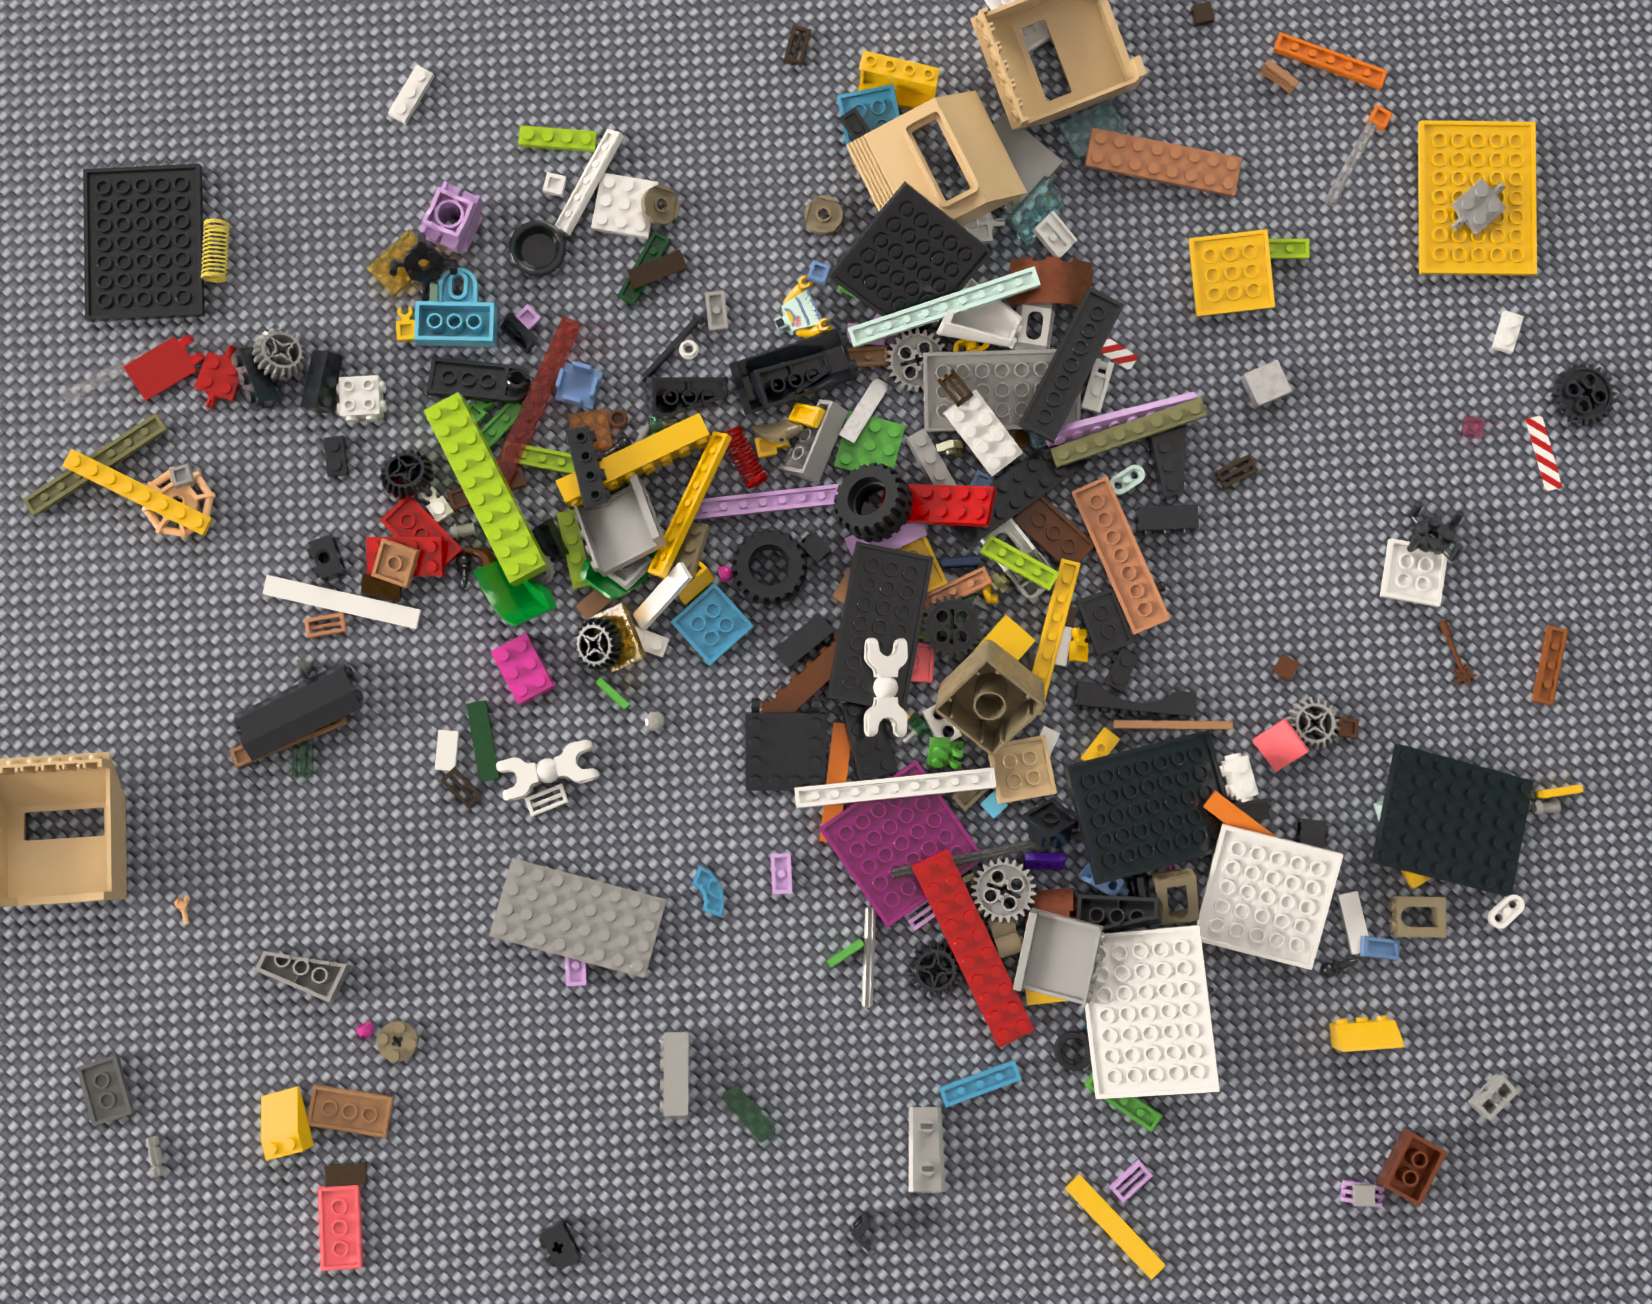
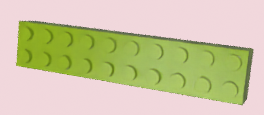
(486, 489)

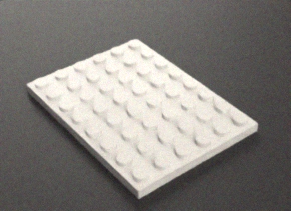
(1151, 1015)

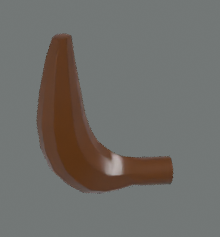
(483, 554)

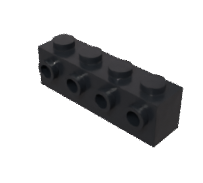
(587, 468)

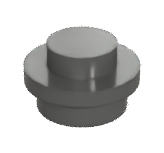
(303, 667)

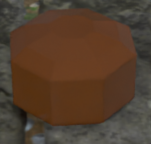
(618, 419)

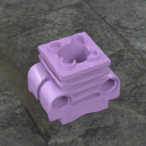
(451, 203)

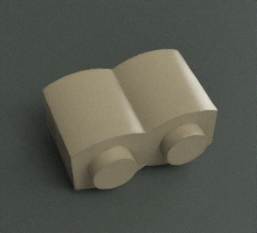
(1005, 936)

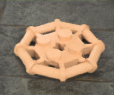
(189, 498)

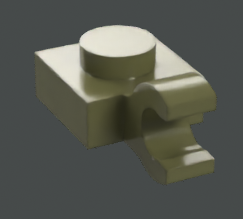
(951, 447)
(1001, 582)

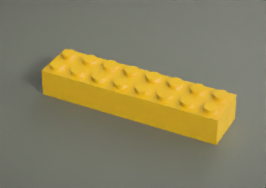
(643, 457)

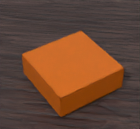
(1380, 117)

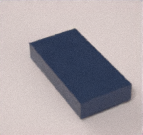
(962, 562)

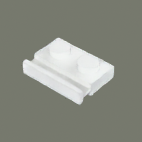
(1054, 235)

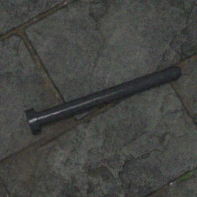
(673, 346)

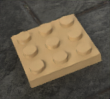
(1023, 770)

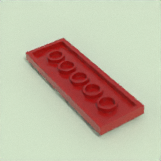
(951, 504)

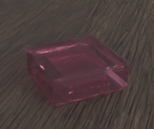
(1472, 426)

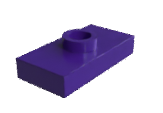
(1044, 861)

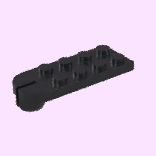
(478, 380)

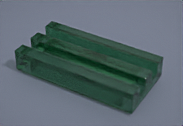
(302, 759)

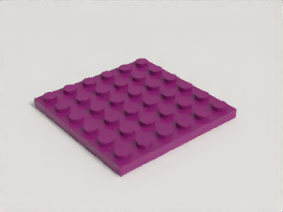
(894, 834)

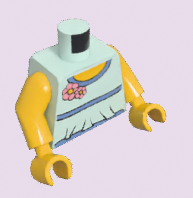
(801, 313)

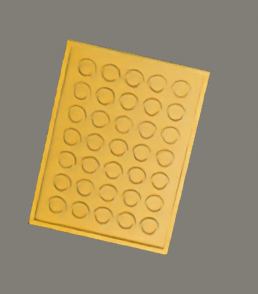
(1452, 161)

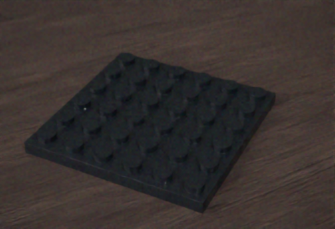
(909, 256)

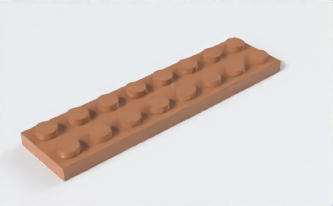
(1163, 162)
(1120, 555)

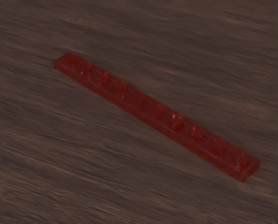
(537, 396)

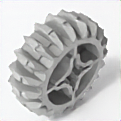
(280, 363)
(1318, 729)

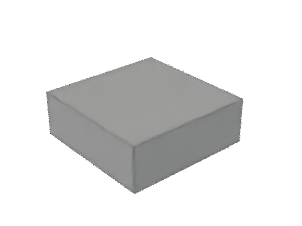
(182, 475)
(1364, 1195)

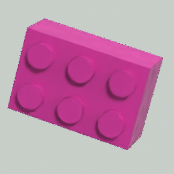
(523, 669)

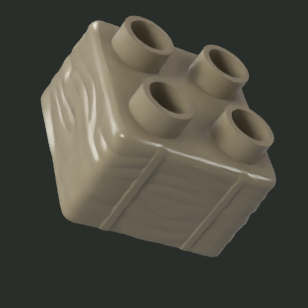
(990, 697)

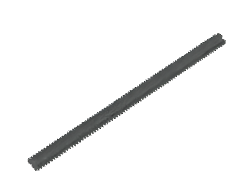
(981, 855)

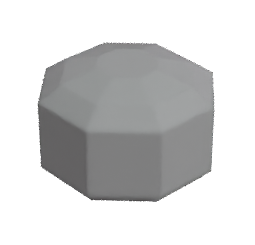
(655, 721)

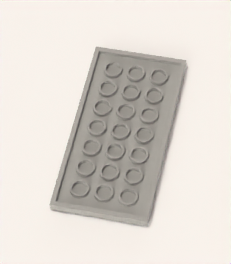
(1001, 377)
(578, 918)

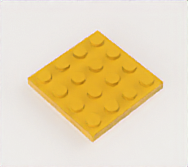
(1231, 273)

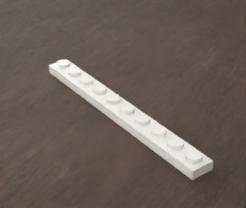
(895, 787)

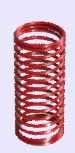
(762, 476)

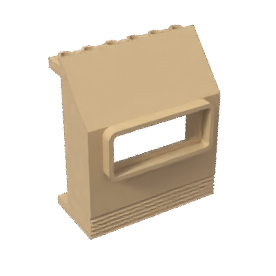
(1086, 47)
(892, 156)
(63, 867)

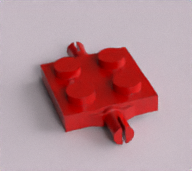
(218, 377)

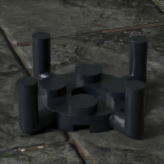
(423, 273)
(1441, 531)

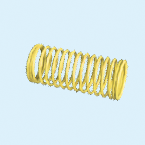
(217, 228)

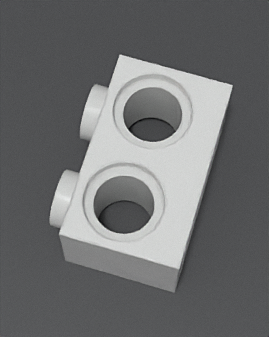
(937, 725)

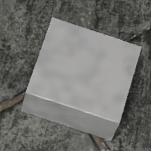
(1266, 384)

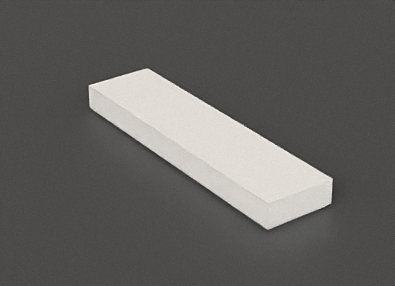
(662, 596)

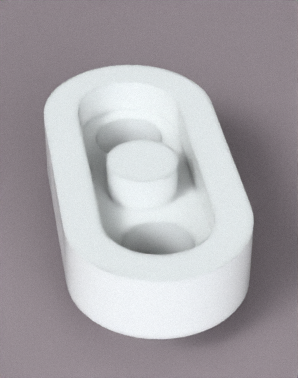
(1506, 913)

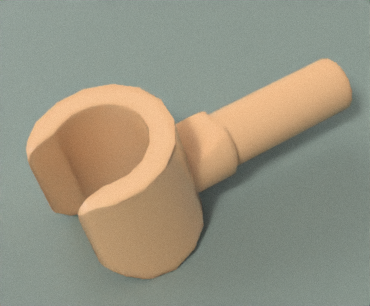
(183, 907)

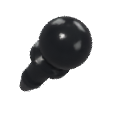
(622, 443)
(463, 564)
(1329, 969)

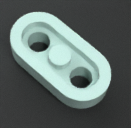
(1126, 481)

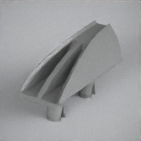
(926, 1150)

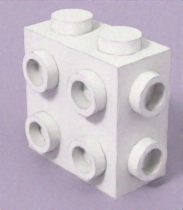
(361, 398)
(1238, 777)

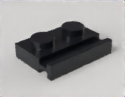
(550, 540)

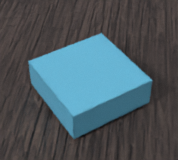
(991, 806)

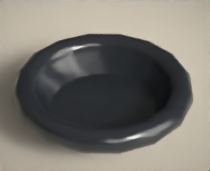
(537, 248)

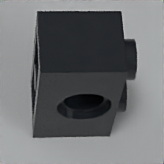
(335, 566)

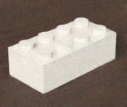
(983, 433)

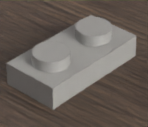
(716, 311)

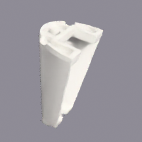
(987, 324)

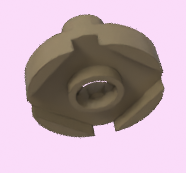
(817, 206)
(652, 212)
(386, 1038)

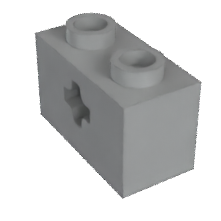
(1493, 1097)

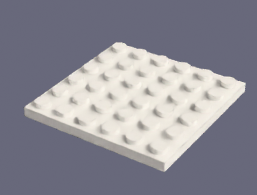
(1268, 896)

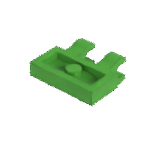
(944, 752)

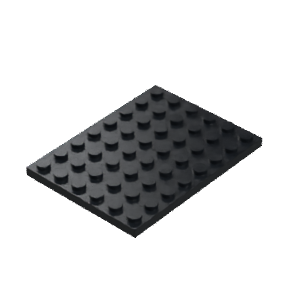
(143, 242)
(1147, 806)
(1452, 821)

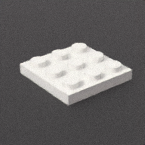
(619, 206)
(1413, 575)

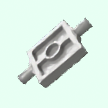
(1478, 206)

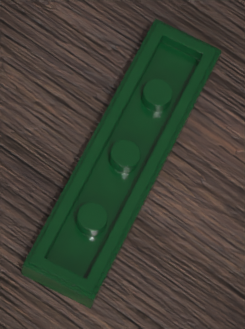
(653, 249)
(483, 740)

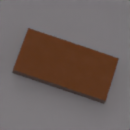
(1053, 532)

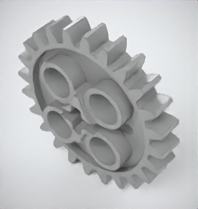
(912, 343)
(996, 908)

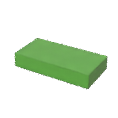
(613, 694)
(846, 952)

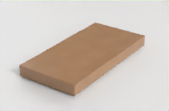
(350, 1110)

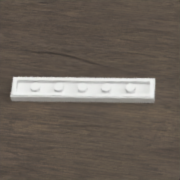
(589, 181)

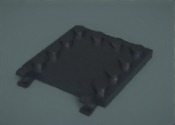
(784, 748)

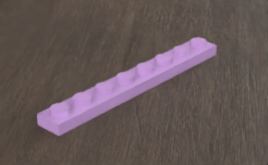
(1085, 427)
(767, 502)

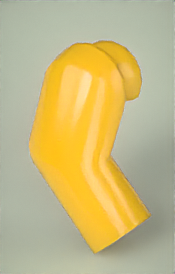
(989, 597)

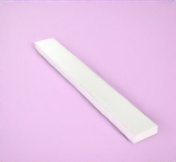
(342, 602)

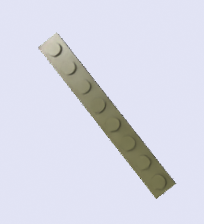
(1128, 432)
(108, 455)

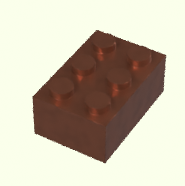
(1411, 1167)

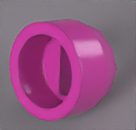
(725, 573)
(365, 1030)

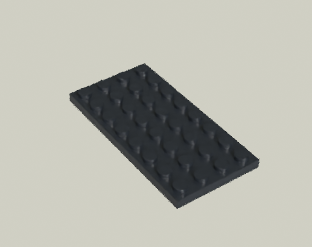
(883, 603)

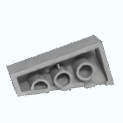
(815, 445)

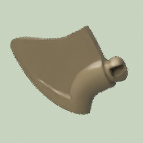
(778, 432)

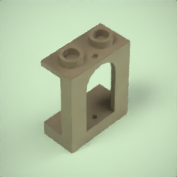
(1176, 878)
(1438, 916)

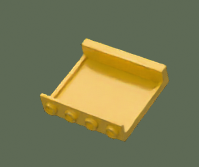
(912, 81)

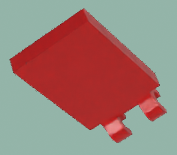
(163, 366)

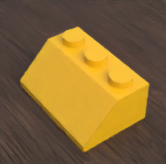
(1365, 1034)

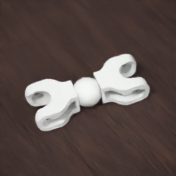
(885, 687)
(547, 770)

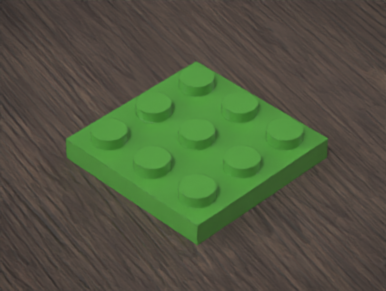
(876, 443)

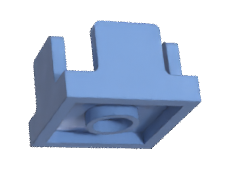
(578, 385)

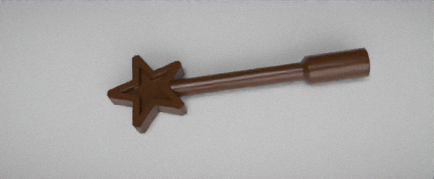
(1462, 672)

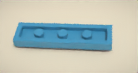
(980, 1083)

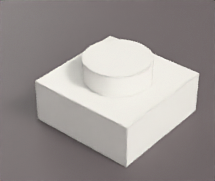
(554, 184)

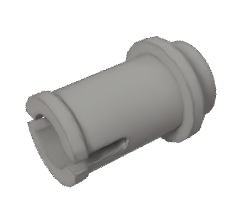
(463, 530)
(1546, 807)

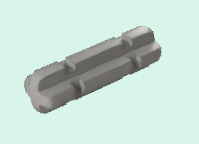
(155, 1156)

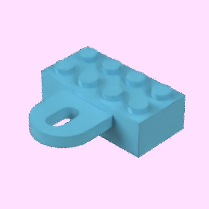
(455, 318)

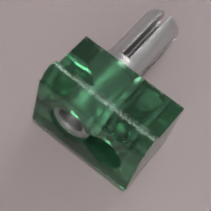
(657, 423)
(919, 727)

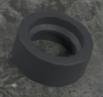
(1058, 1051)

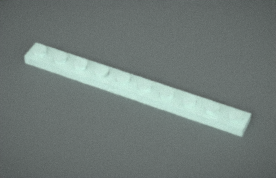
(937, 308)

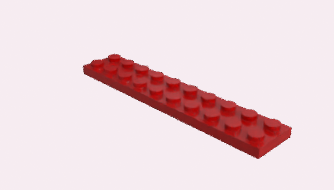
(972, 947)

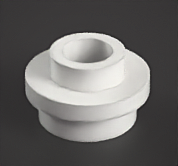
(686, 344)

